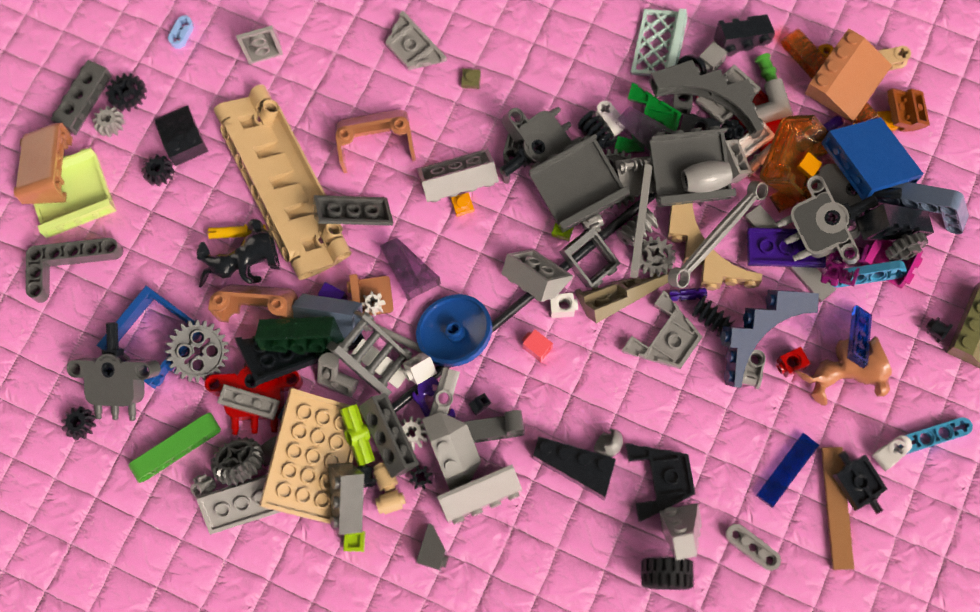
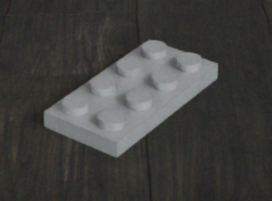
(233, 505)

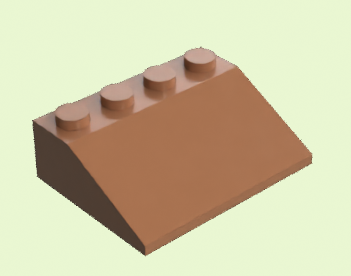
(849, 76)

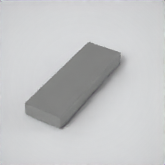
(248, 402)

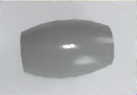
(706, 176)

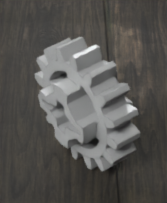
(655, 258)

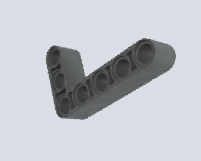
(64, 257)

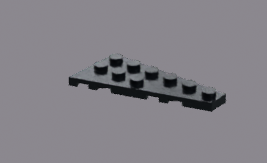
(271, 365)

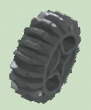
(237, 461)

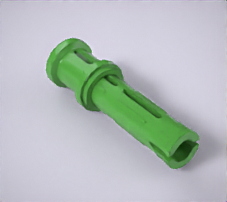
(766, 67)

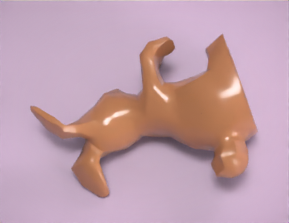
(829, 372)

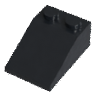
(181, 136)

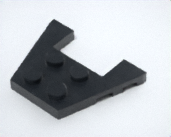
(670, 478)

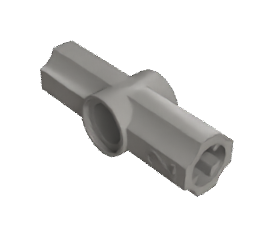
(446, 385)

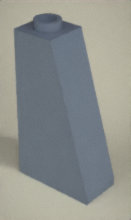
(320, 306)

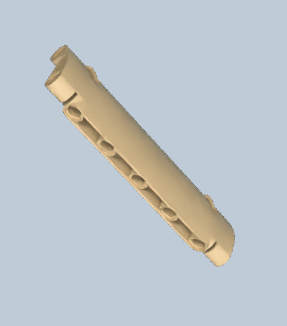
(280, 182)

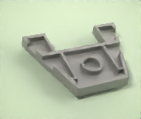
(673, 342)

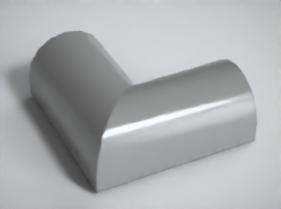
(778, 104)
(330, 376)

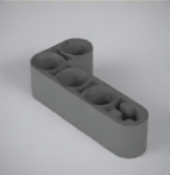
(497, 428)

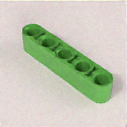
(174, 447)

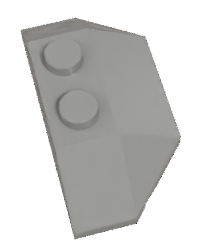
(453, 448)

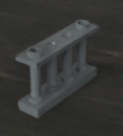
(354, 361)

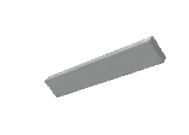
(641, 221)
(808, 276)

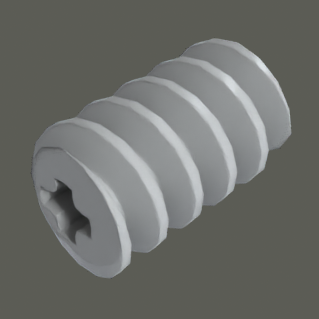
(628, 231)

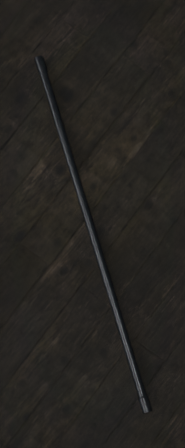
(527, 297)

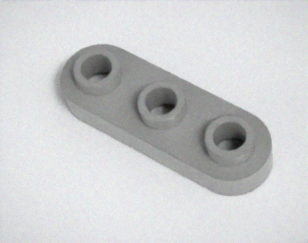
(762, 549)

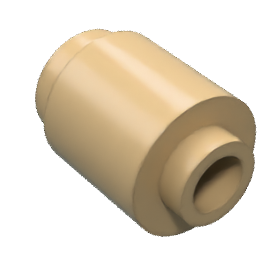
(384, 479)
(390, 502)

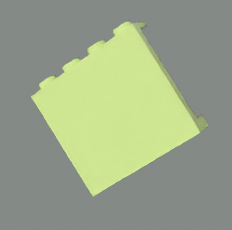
(86, 195)

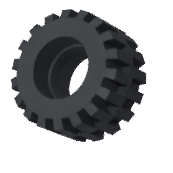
(667, 573)

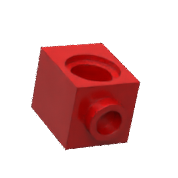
(797, 356)

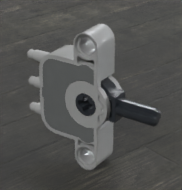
(816, 228)

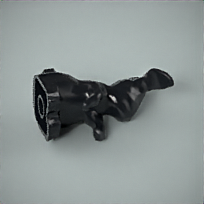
(254, 249)

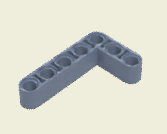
(934, 199)

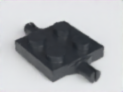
(860, 482)

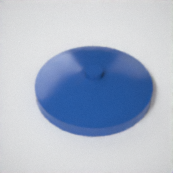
(454, 330)

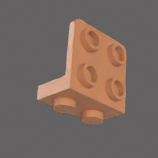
(362, 287)

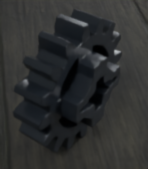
(126, 92)

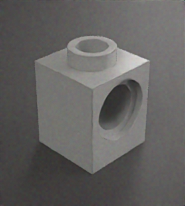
(713, 57)

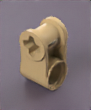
(896, 56)

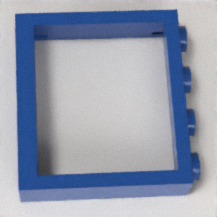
(130, 316)

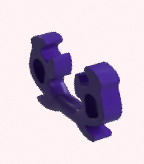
(423, 389)

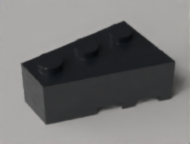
(744, 34)

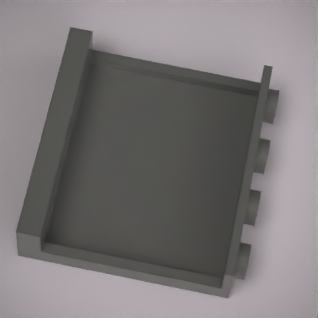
(680, 150)
(577, 183)

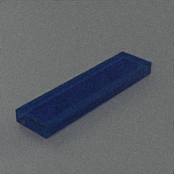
(859, 336)
(787, 470)

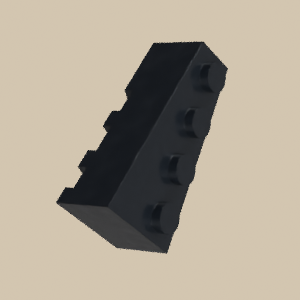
(577, 465)

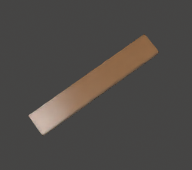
(837, 512)

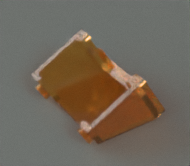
(791, 141)

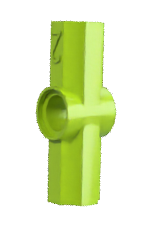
(357, 435)

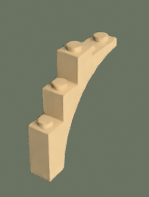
(714, 267)

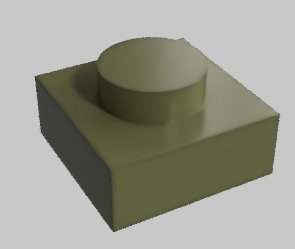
(471, 78)

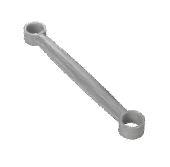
(717, 234)

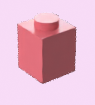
(537, 345)

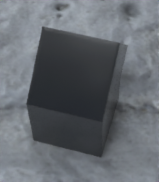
(479, 404)

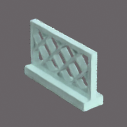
(675, 40)

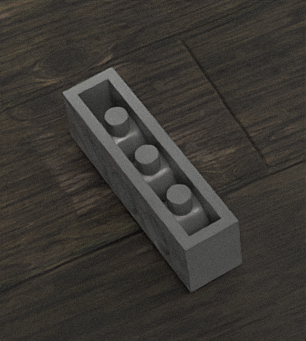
(82, 106)
(388, 435)

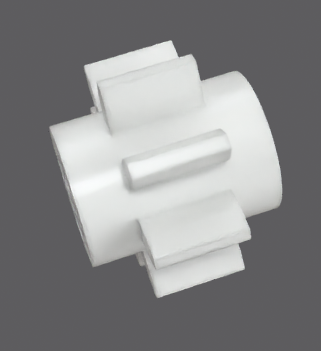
(377, 306)

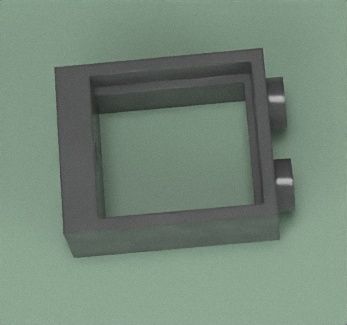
(578, 242)

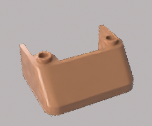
(394, 121)

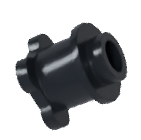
(938, 328)
(368, 478)

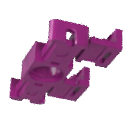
(838, 272)

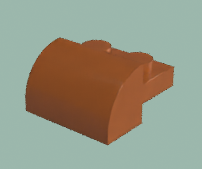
(908, 109)

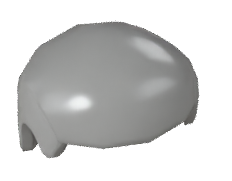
(609, 443)

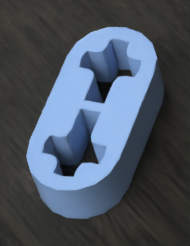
(181, 32)

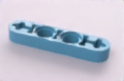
(886, 270)
(934, 436)

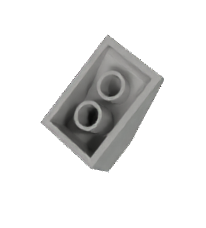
(260, 44)

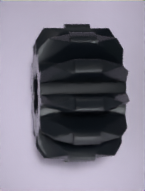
(154, 165)
(75, 430)

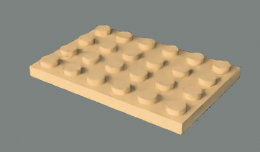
(306, 443)

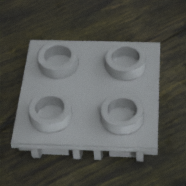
(631, 174)

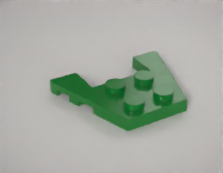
(655, 109)

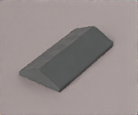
(352, 210)

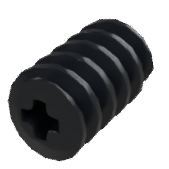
(590, 127)
(711, 316)

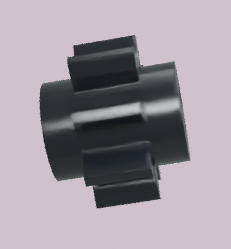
(734, 130)
(422, 483)

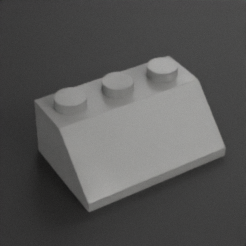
(535, 274)

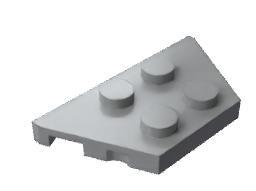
(413, 45)

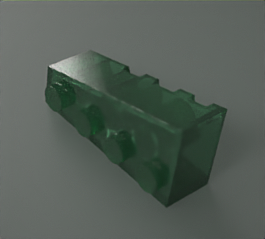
(298, 334)

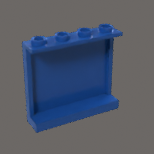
(871, 157)

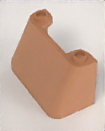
(41, 165)
(230, 298)

